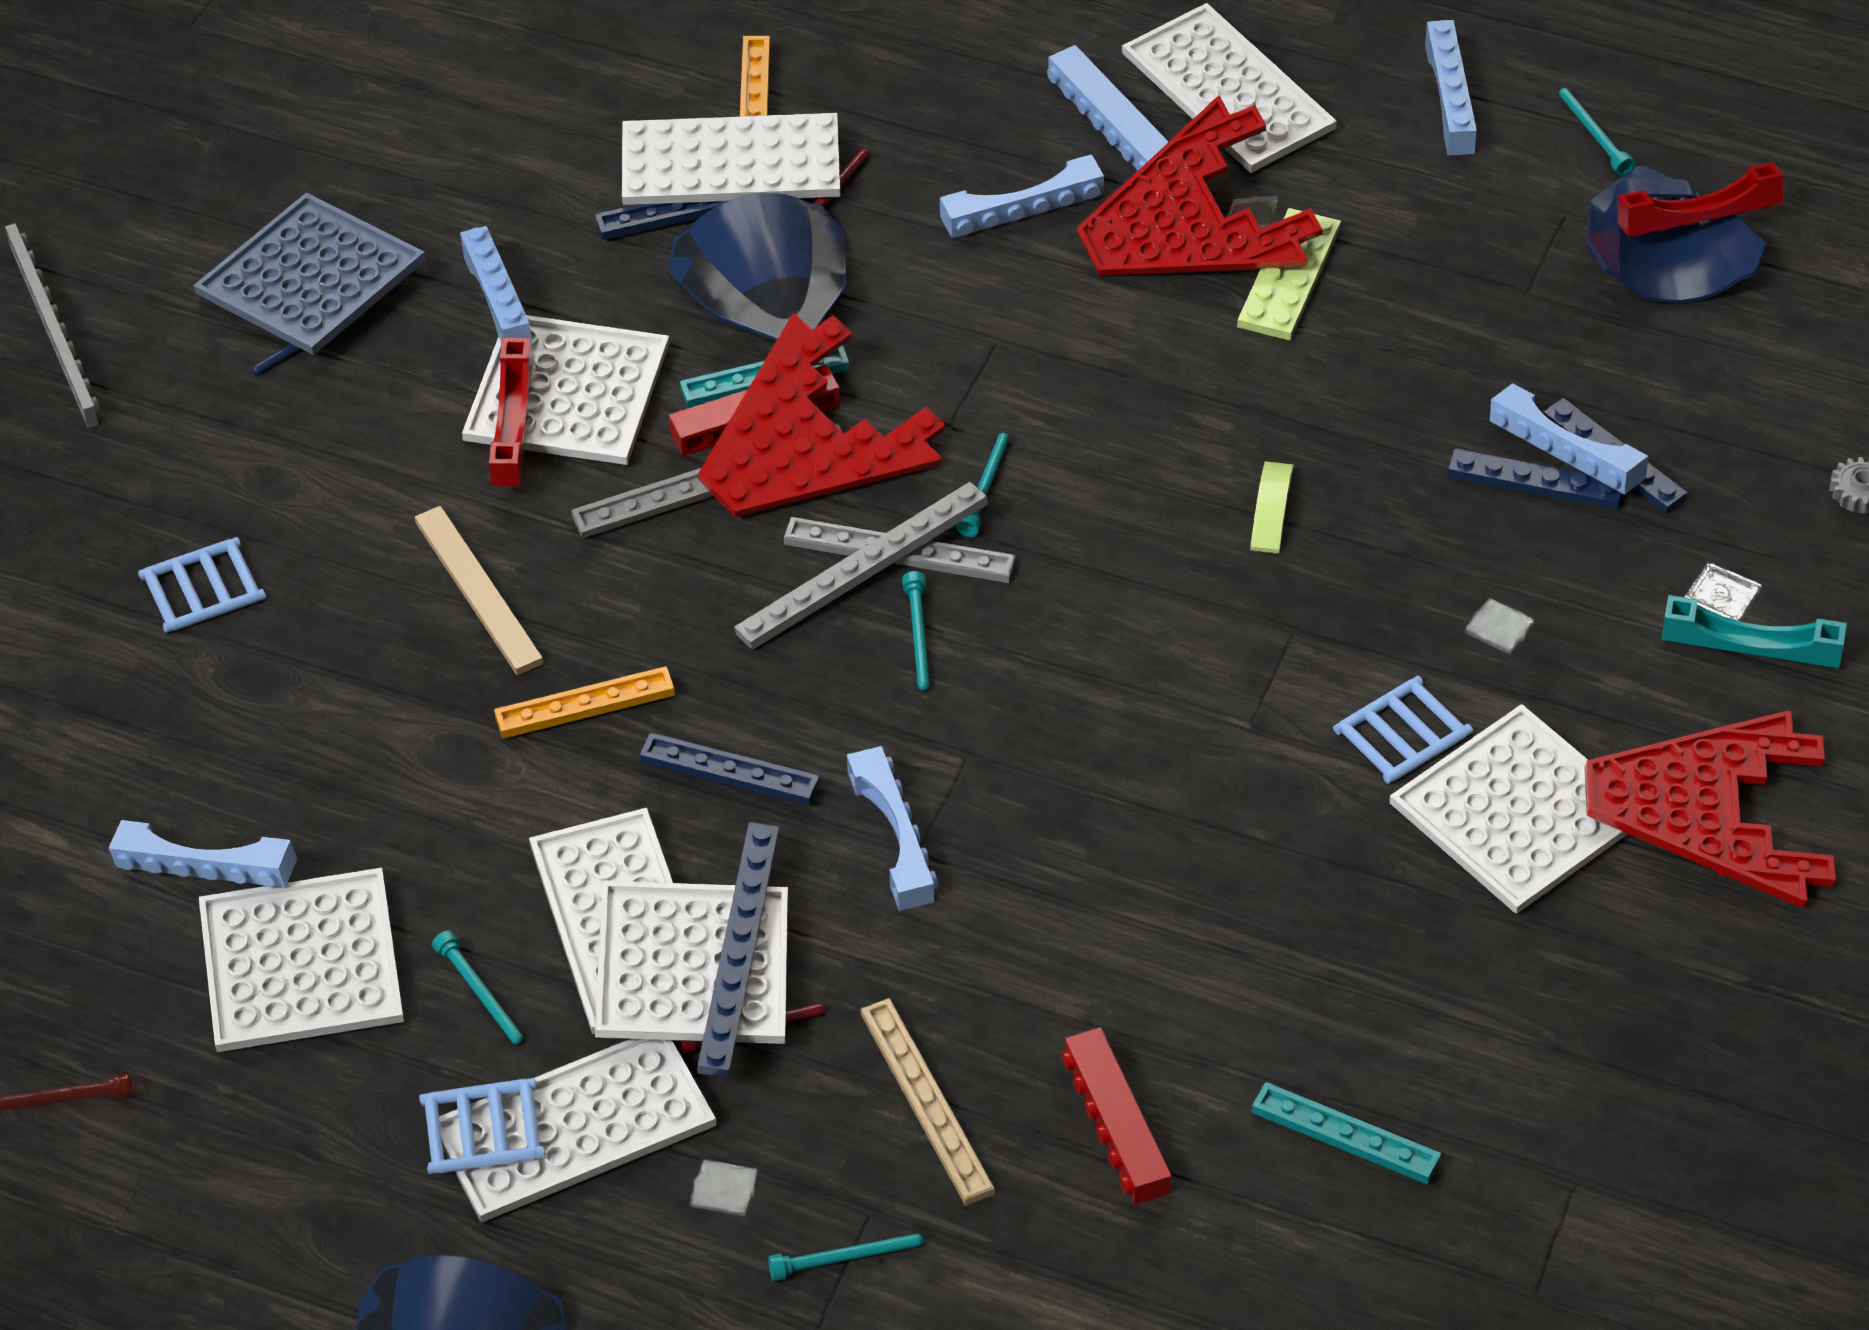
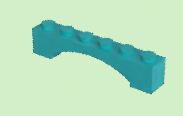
(1810, 643)

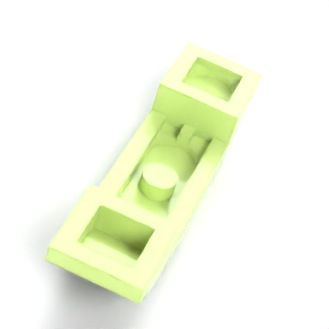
(1271, 507)

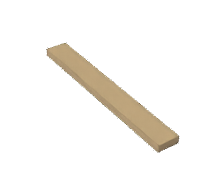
(479, 590)
(927, 1102)

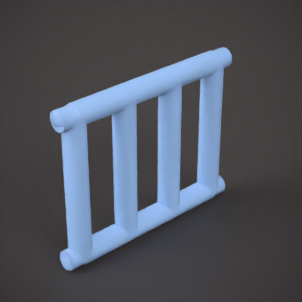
(198, 612)
(1413, 758)
(501, 1154)

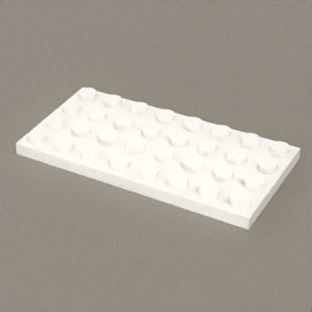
(1208, 58)
(729, 158)
(572, 873)
(587, 1121)

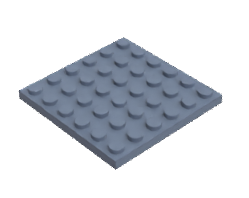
(309, 273)

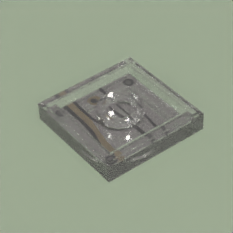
(1724, 592)

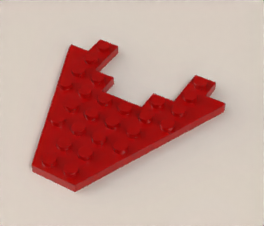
(1170, 220)
(788, 450)
(1688, 801)

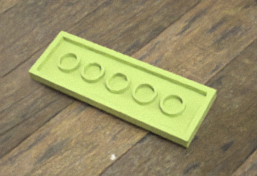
(1282, 293)

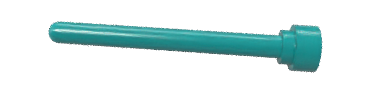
(1620, 161)
(971, 524)
(914, 586)
(448, 946)
(781, 1266)

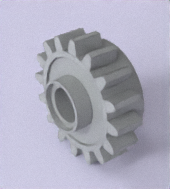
(1851, 485)

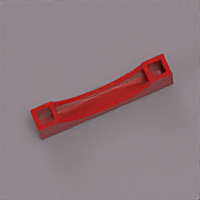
(1756, 189)
(514, 394)

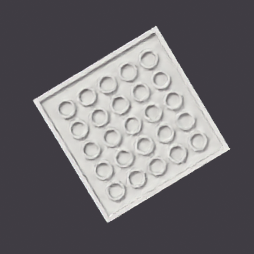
(584, 390)
(1510, 809)
(300, 960)
(663, 960)

